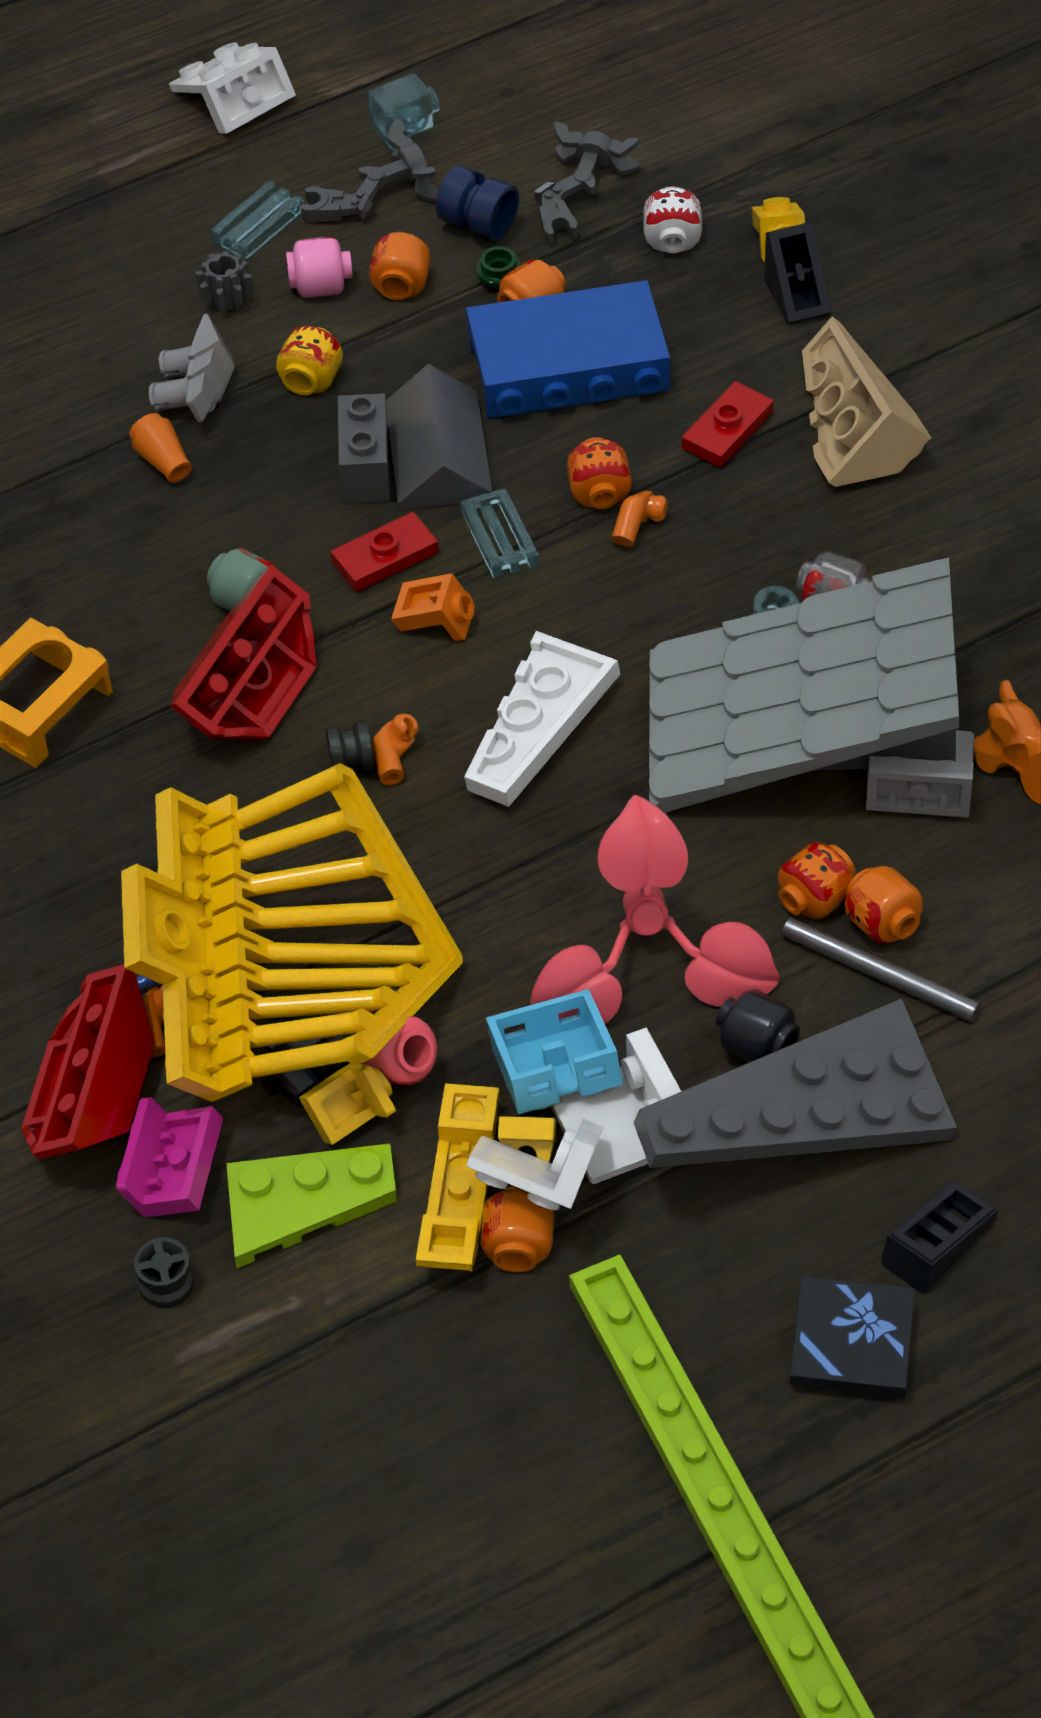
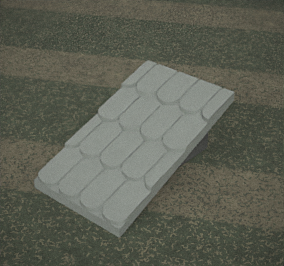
(806, 689)

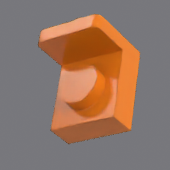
(434, 603)

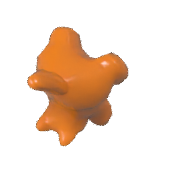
(1012, 741)

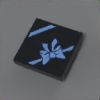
(852, 1336)

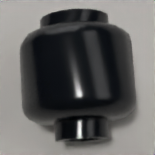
(756, 1025)

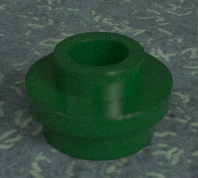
(495, 264)

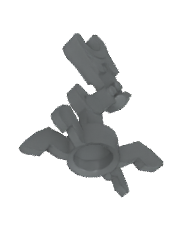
(594, 151)
(409, 162)

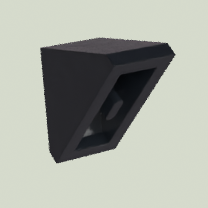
(795, 273)

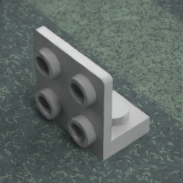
(923, 785)

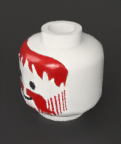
(672, 217)

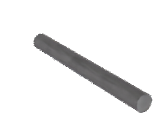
(881, 969)

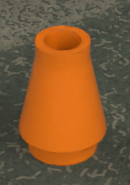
(159, 445)

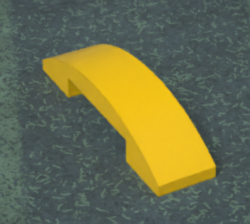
(456, 1197)

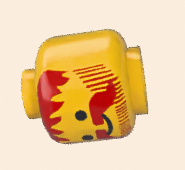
(309, 360)

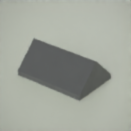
(436, 441)

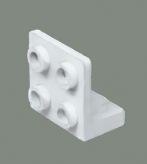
(237, 83)
(644, 1081)
(546, 1182)

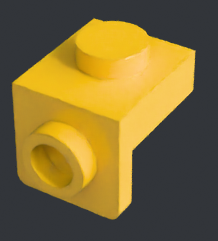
(775, 215)
(348, 1101)

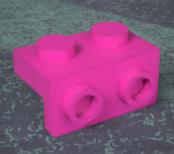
(168, 1158)

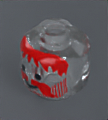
(829, 573)

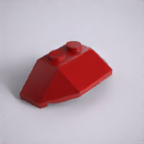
(251, 663)
(91, 1067)

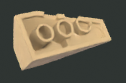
(858, 413)

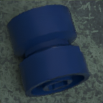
(479, 202)

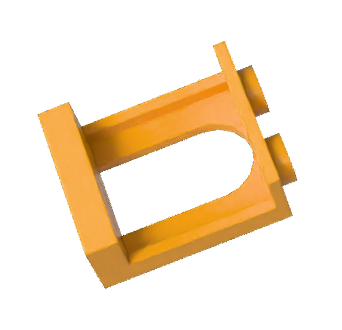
(83, 669)

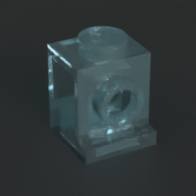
(402, 99)

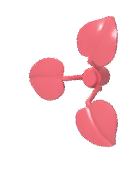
(640, 857)

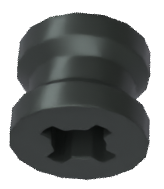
(350, 746)
(164, 1258)

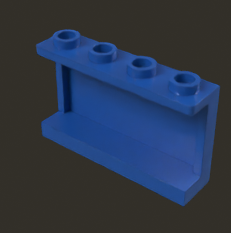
(568, 349)

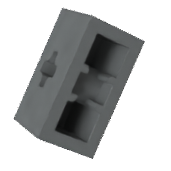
(363, 448)

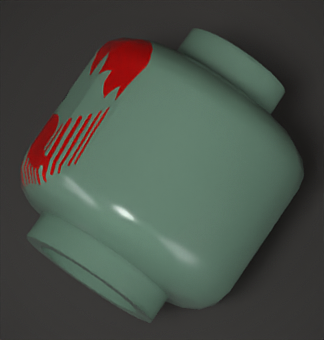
(233, 576)

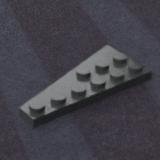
(824, 1094)

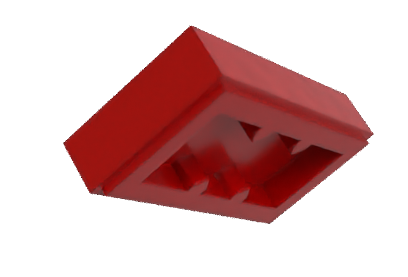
(727, 424)
(384, 551)

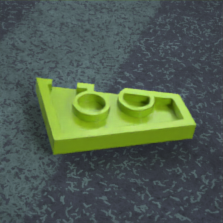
(295, 1194)

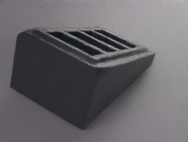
(916, 1259)

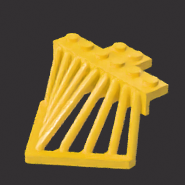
(195, 938)

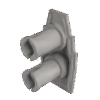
(206, 371)

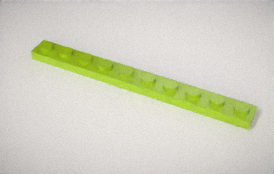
(717, 1495)

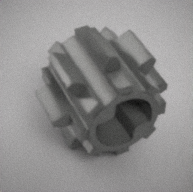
(224, 281)

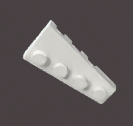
(543, 709)

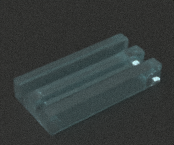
(251, 217)
(510, 559)

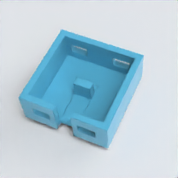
(554, 1053)

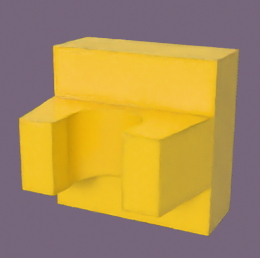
(529, 1131)

